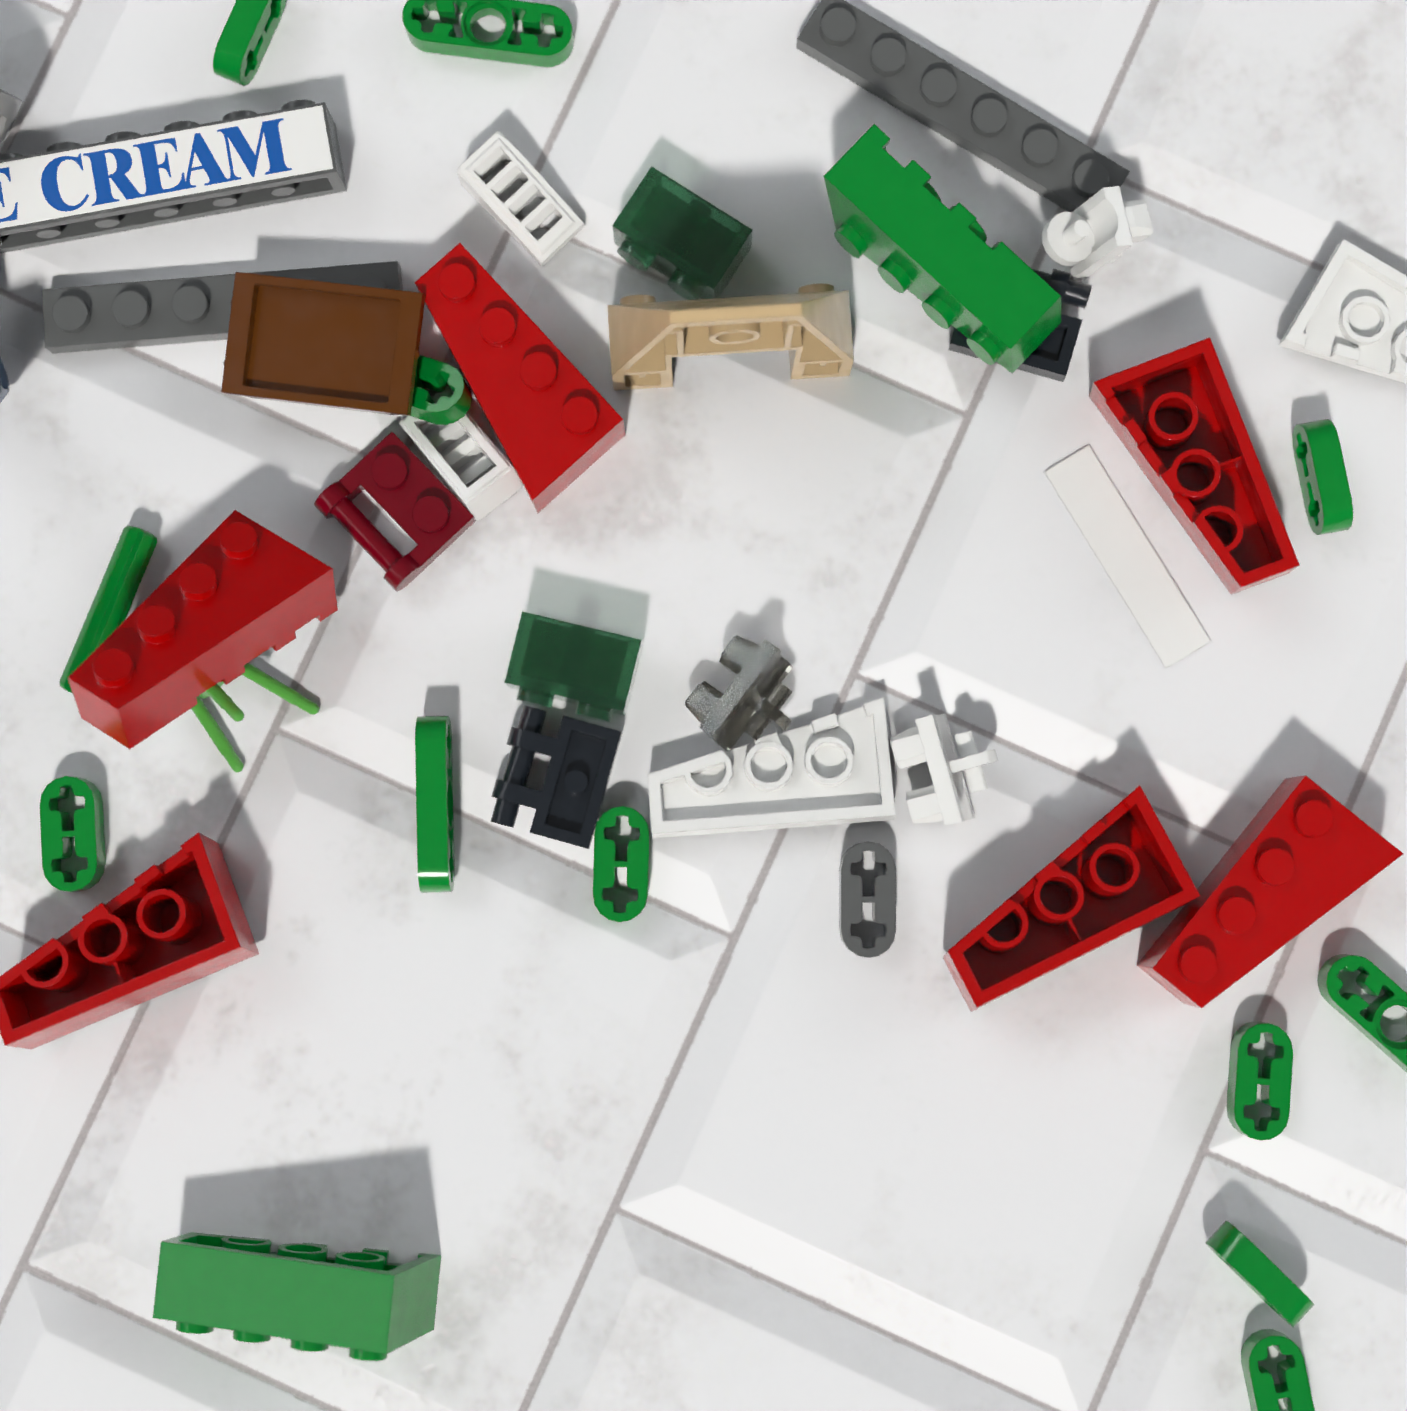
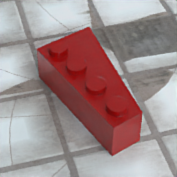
(526, 387)
(1199, 458)
(200, 628)
(1269, 886)
(1086, 897)
(144, 942)

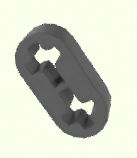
(882, 899)

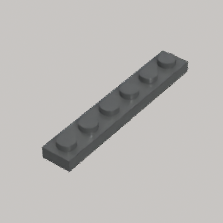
(956, 105)
(171, 308)

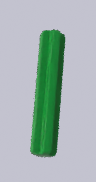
(113, 596)

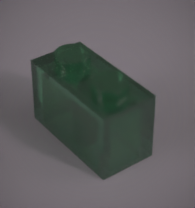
(681, 237)
(574, 666)

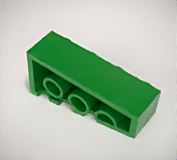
(938, 254)
(296, 1293)

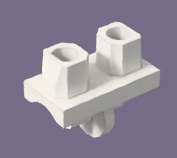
(1096, 232)
(948, 796)

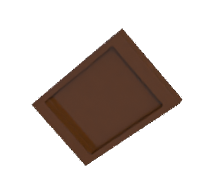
(323, 343)

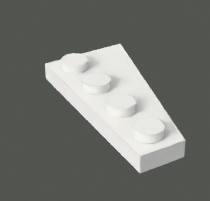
(1355, 315)
(792, 779)

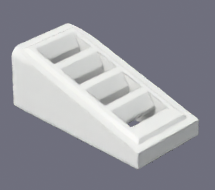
(484, 162)
(485, 482)

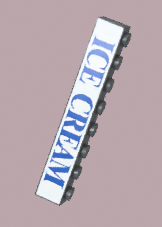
(168, 175)

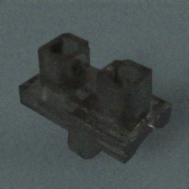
(750, 700)

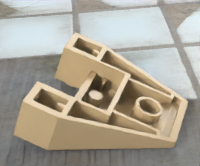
(807, 323)

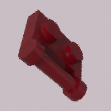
(410, 498)

